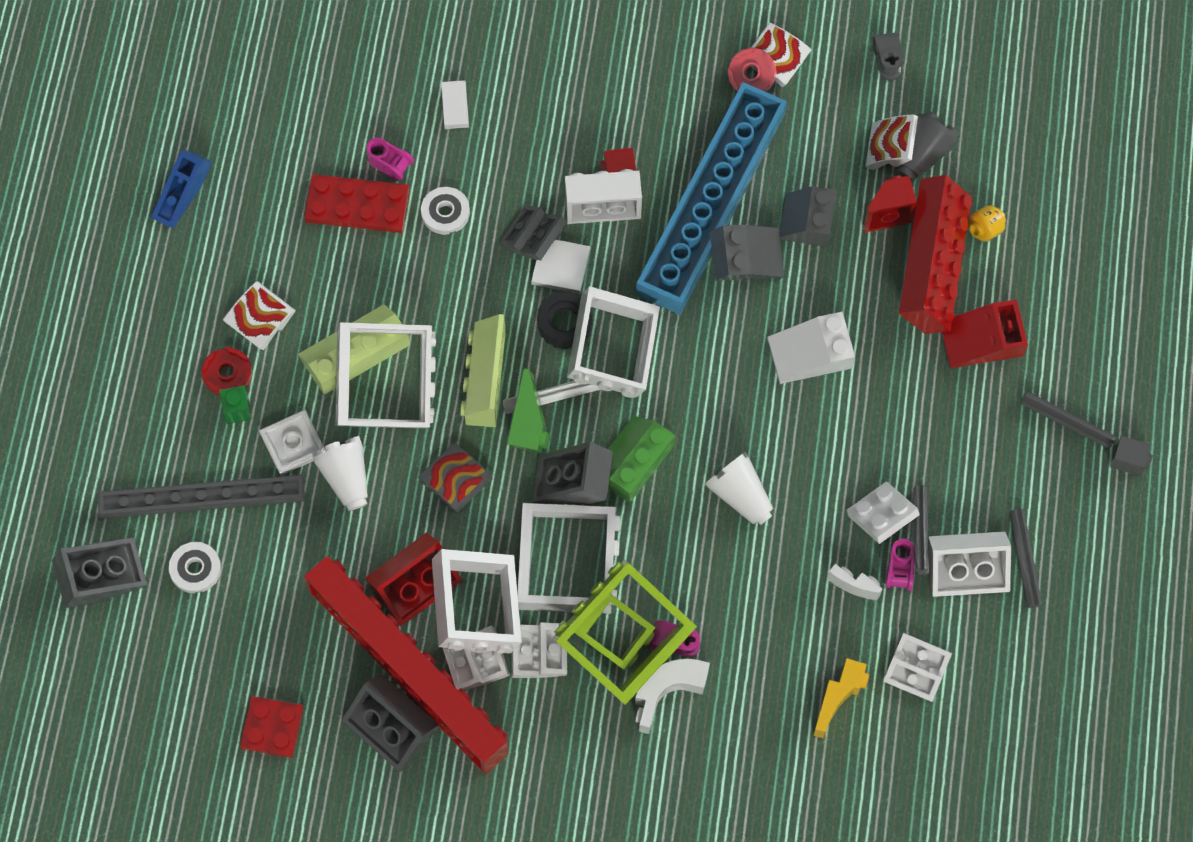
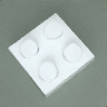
(883, 512)

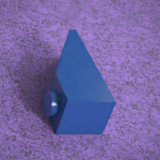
(181, 187)

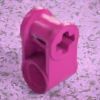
(392, 161)
(901, 570)
(663, 628)

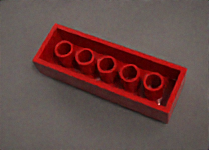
(935, 254)

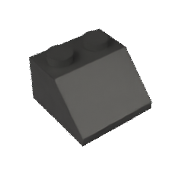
(808, 216)

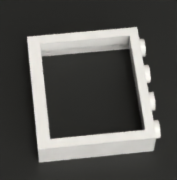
(427, 365)
(559, 603)

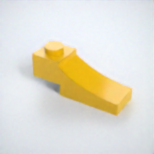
(851, 681)

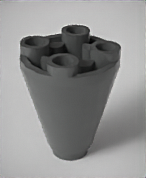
(930, 145)

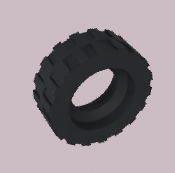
(545, 314)

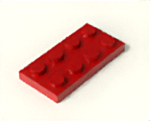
(357, 203)

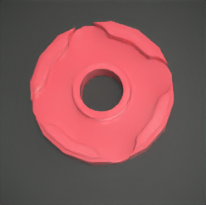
(749, 57)

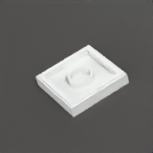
(562, 267)
(291, 442)

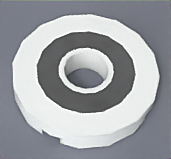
(445, 223)
(192, 553)

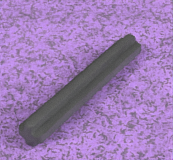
(1068, 419)
(921, 536)
(1025, 558)

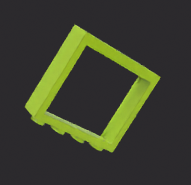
(653, 661)

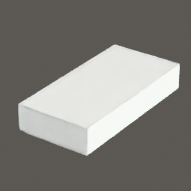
(455, 104)

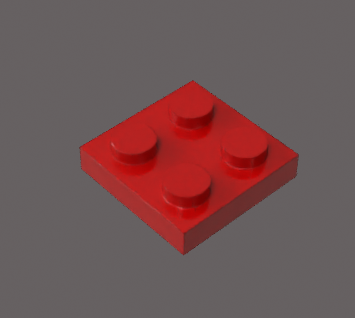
(272, 727)

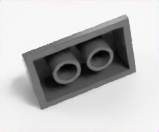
(389, 722)

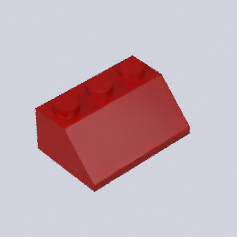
(406, 580)

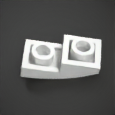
(863, 586)

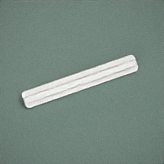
(553, 394)

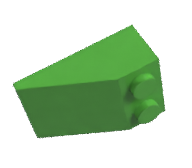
(528, 421)

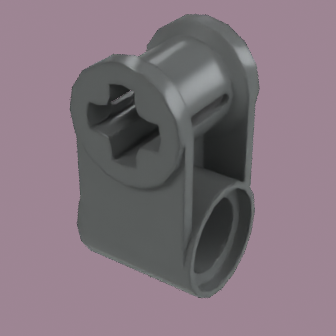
(888, 54)

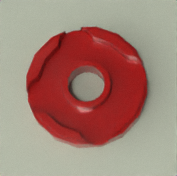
(226, 358)

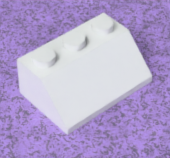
(969, 564)

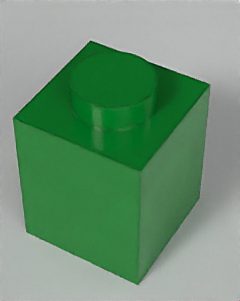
(235, 404)

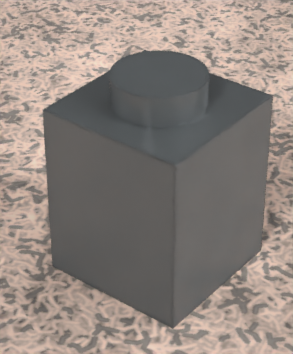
(1131, 456)

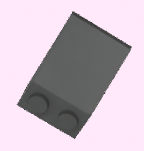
(746, 252)
(573, 475)
(98, 571)

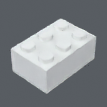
(603, 196)

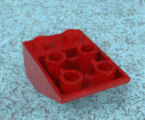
(986, 335)

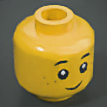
(987, 223)

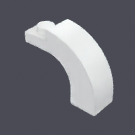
(671, 676)

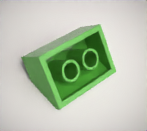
(637, 455)

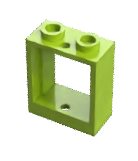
(631, 654)

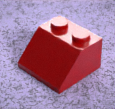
(892, 205)

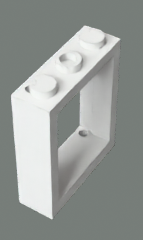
(625, 307)
(480, 563)

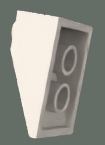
(812, 348)

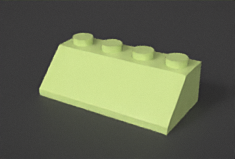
(365, 350)
(485, 372)

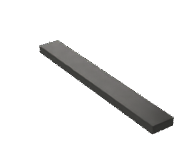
(201, 496)

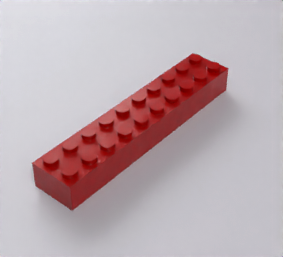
(407, 665)

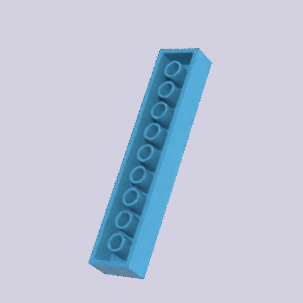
(711, 198)

